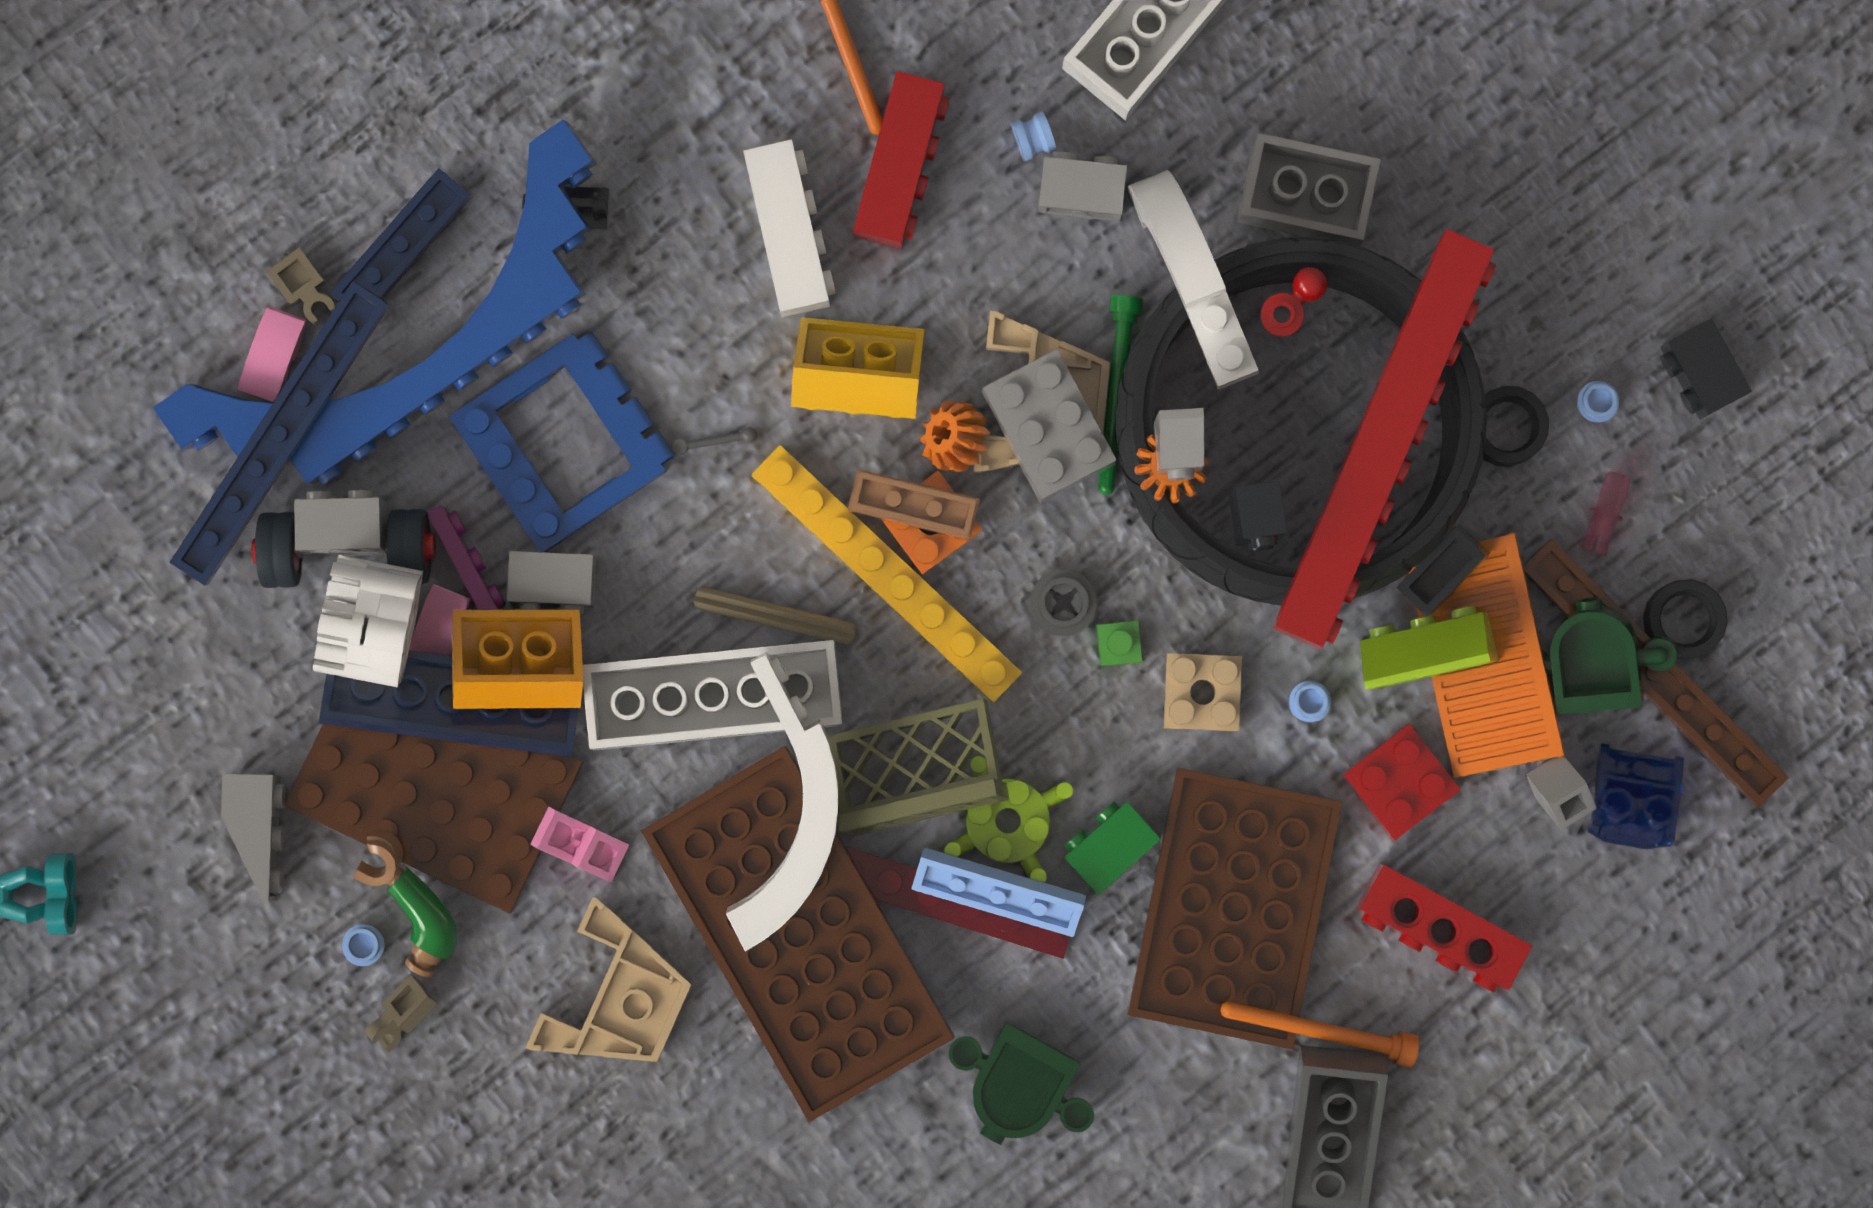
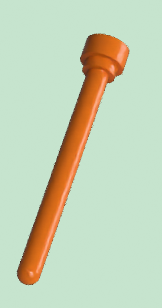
(853, 65)
(1400, 1048)

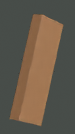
(913, 504)

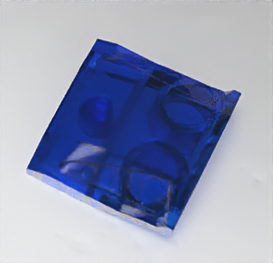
(1636, 798)

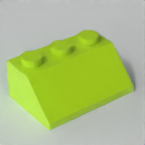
(1427, 648)

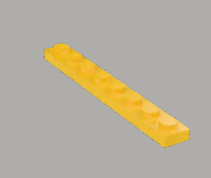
(886, 574)

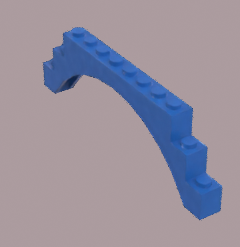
(524, 297)

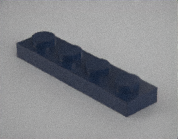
(406, 236)

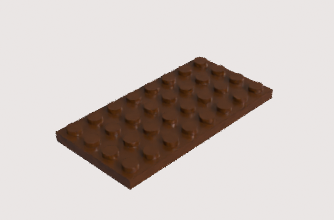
(832, 982)

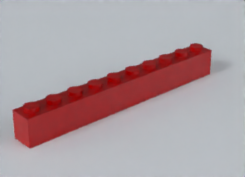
(1383, 440)

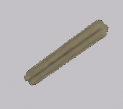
(775, 615)

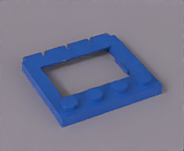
(513, 472)

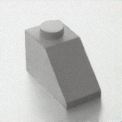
(1179, 442)

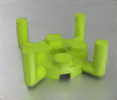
(1023, 842)

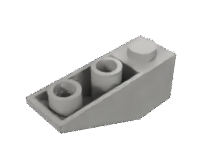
(252, 818)

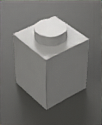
(1561, 791)

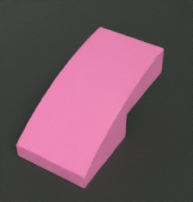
(272, 353)
(579, 844)

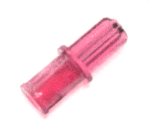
(1606, 512)

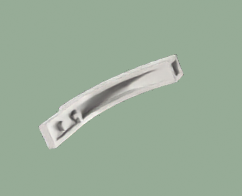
(1196, 276)
(793, 881)

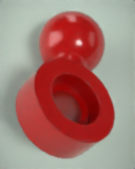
(1308, 286)

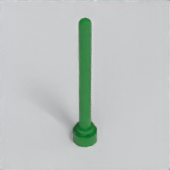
(1125, 314)

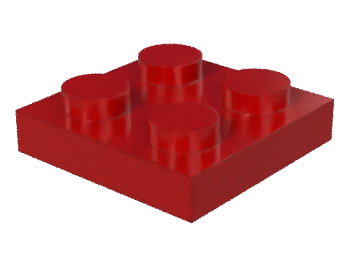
(1401, 782)

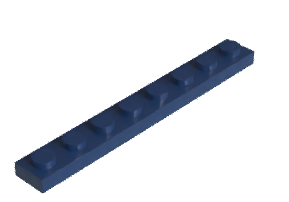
(280, 433)

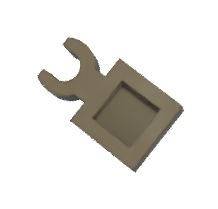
(299, 282)

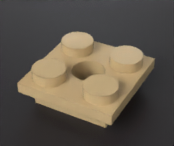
(1221, 673)

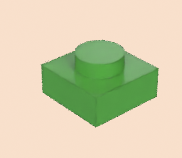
(1119, 643)

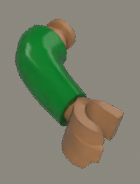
(432, 923)

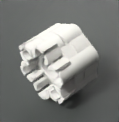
(368, 620)

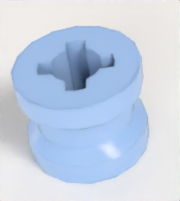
(1033, 136)

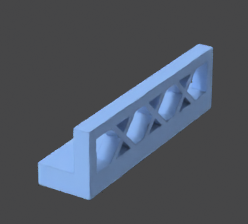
(998, 892)

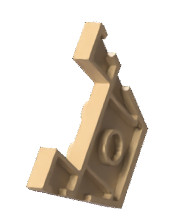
(1087, 370)
(633, 1004)

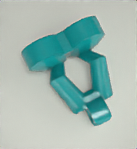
(60, 904)

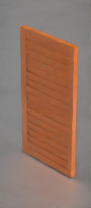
(1505, 708)

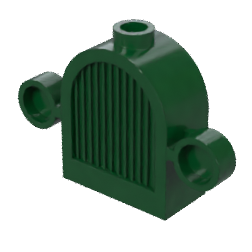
(1599, 660)
(1020, 1084)

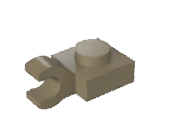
(404, 1011)

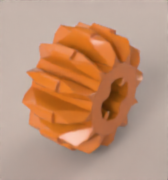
(954, 436)
(1162, 479)

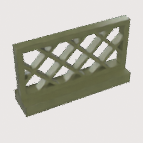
(925, 803)

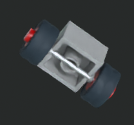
(343, 526)

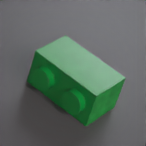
(1110, 846)

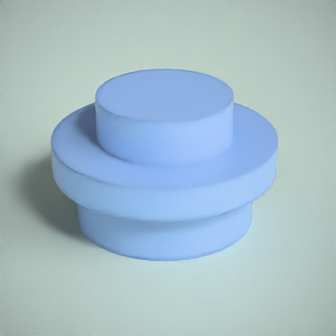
(1597, 401)
(1309, 701)
(363, 945)

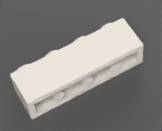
(787, 228)

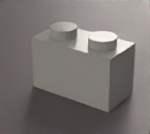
(1082, 187)
(551, 580)

